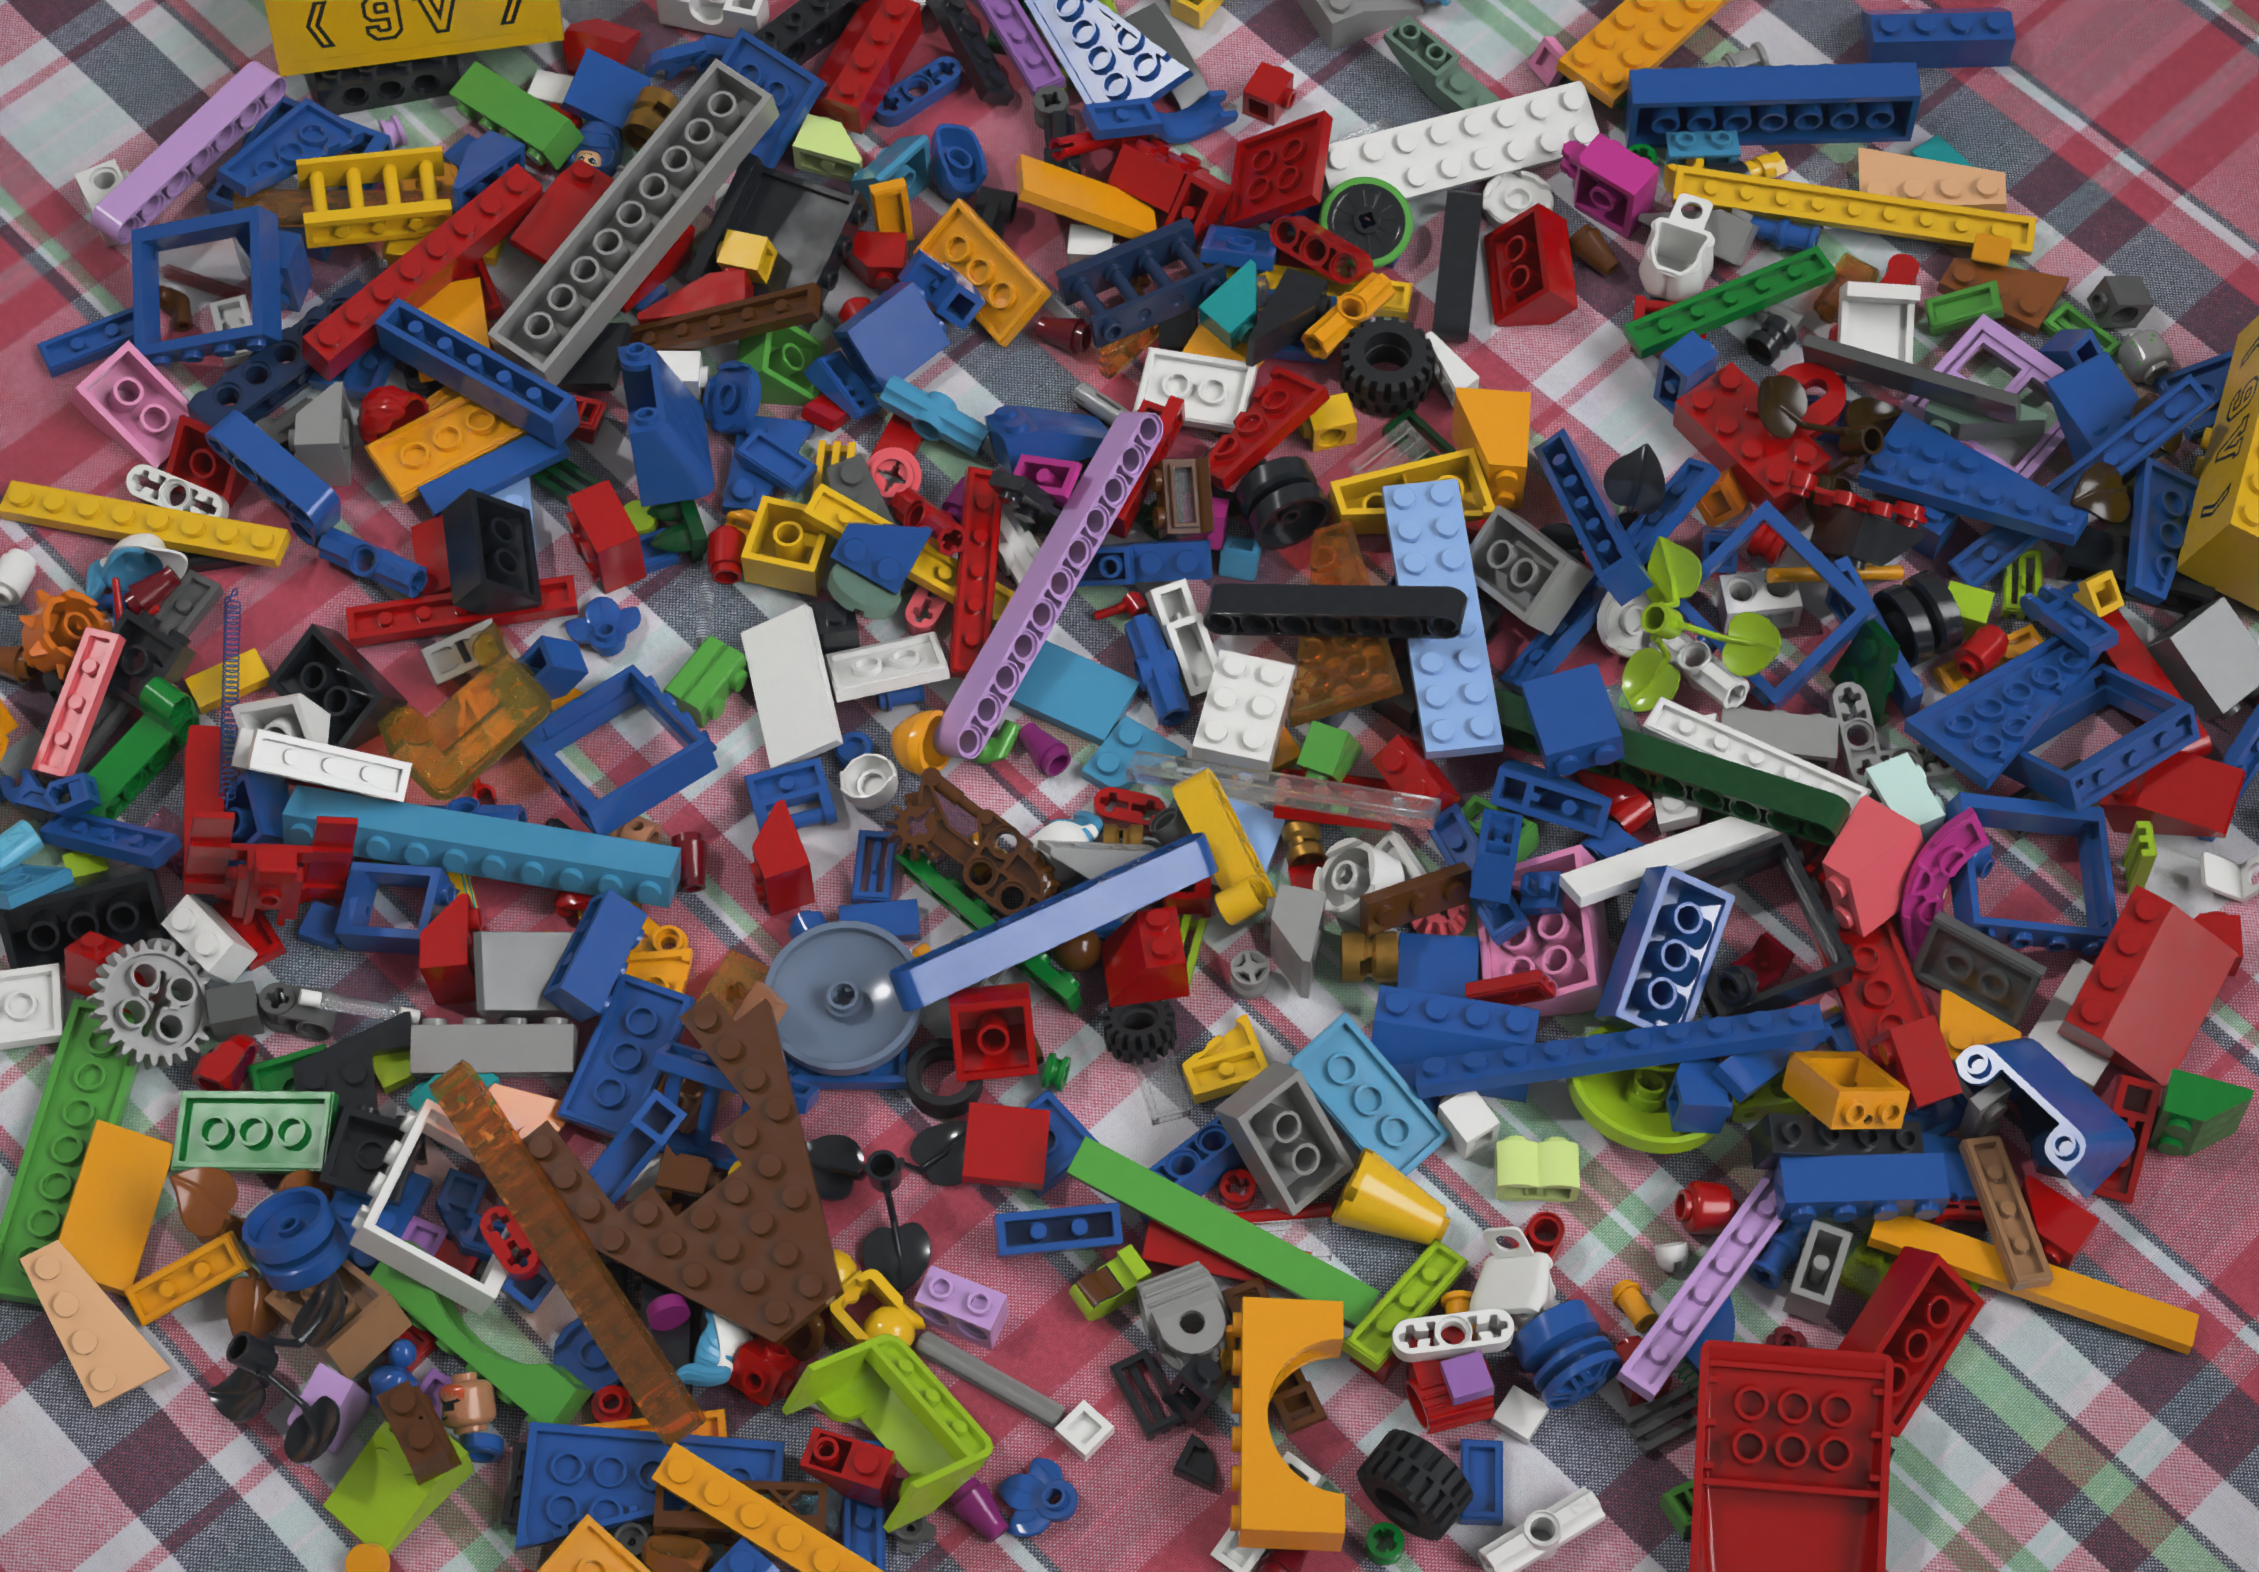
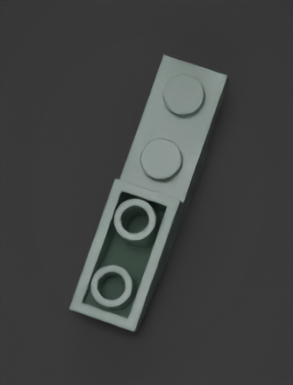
(1435, 67)

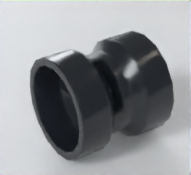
(1774, 336)

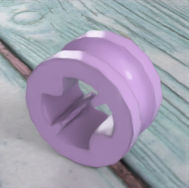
(394, 130)

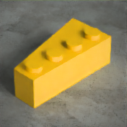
(1361, 495)

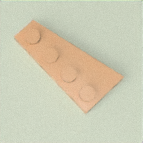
(94, 1333)

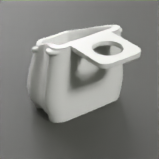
(1678, 253)
(1514, 1280)

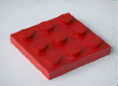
(1279, 171)

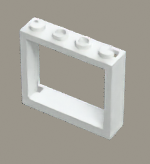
(405, 1257)

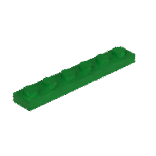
(1729, 301)
(976, 915)

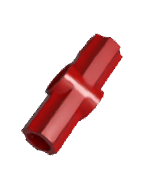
(917, 511)

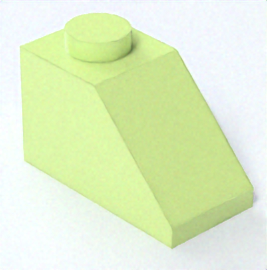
(826, 149)

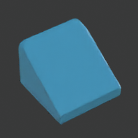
(1239, 558)

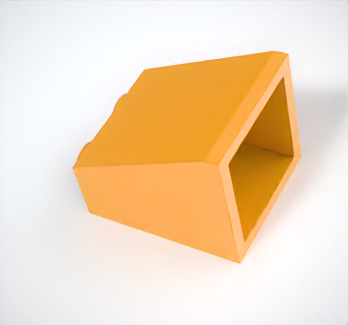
(1499, 432)

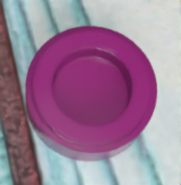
(667, 1312)

